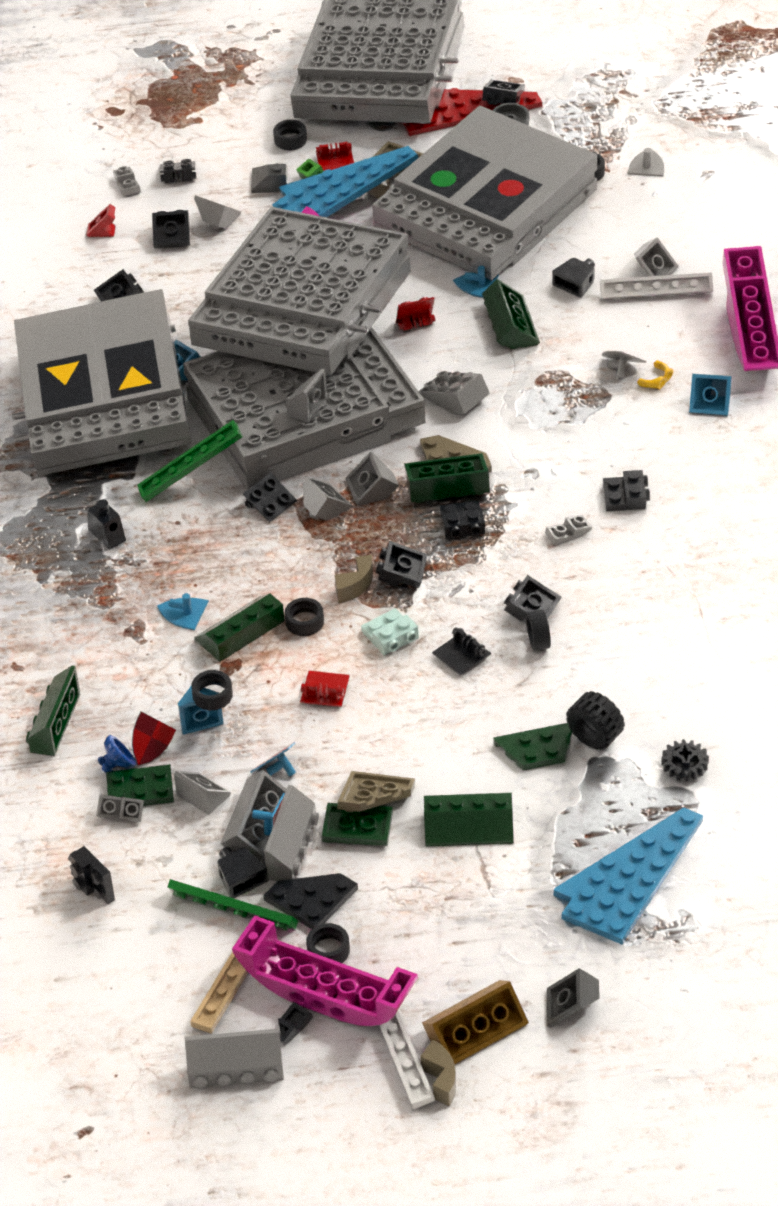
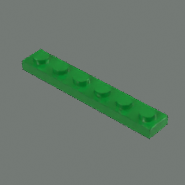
(189, 461)
(223, 902)

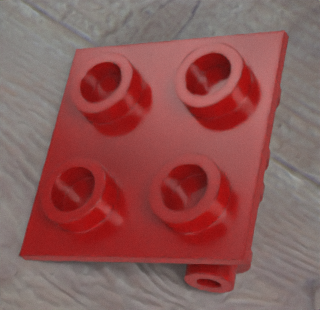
(336, 157)
(419, 310)
(324, 688)

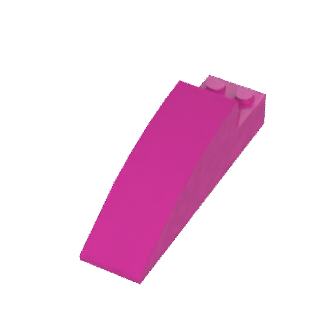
(750, 308)

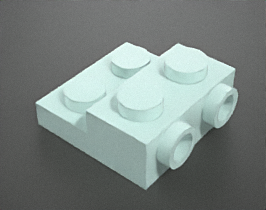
(390, 631)

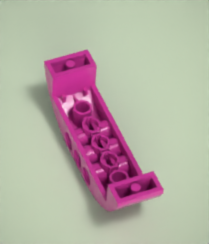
(320, 981)

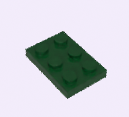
(146, 783)
(361, 827)

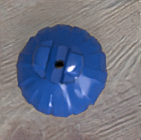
(116, 755)

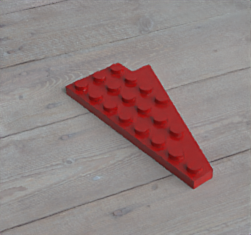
(458, 104)

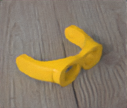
(656, 383)

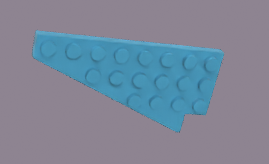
(340, 186)
(620, 885)

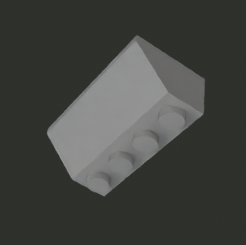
(243, 831)
(290, 835)
(234, 1058)

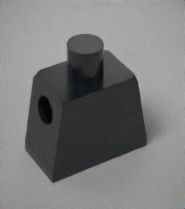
(574, 276)
(105, 524)
(240, 871)

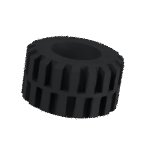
(595, 720)

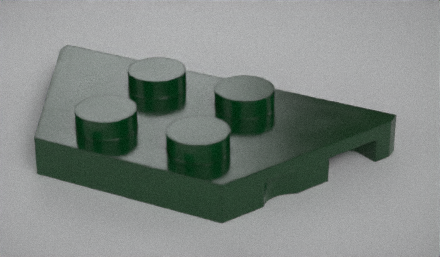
(536, 746)

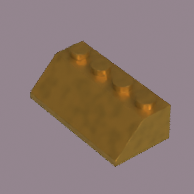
(477, 1020)

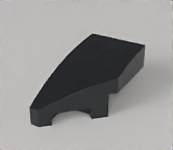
(293, 1022)

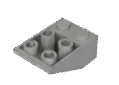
(455, 391)

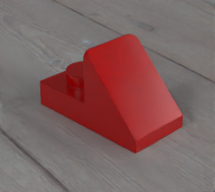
(103, 224)

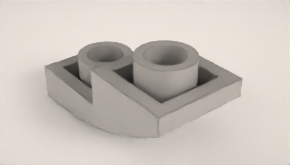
(126, 181)
(571, 529)
(119, 808)

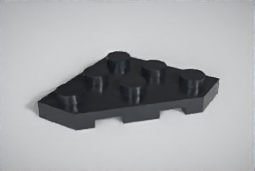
(311, 898)

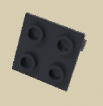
(169, 167)
(269, 497)
(461, 651)

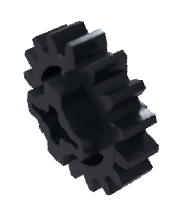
(685, 760)

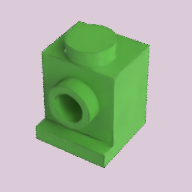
(308, 169)

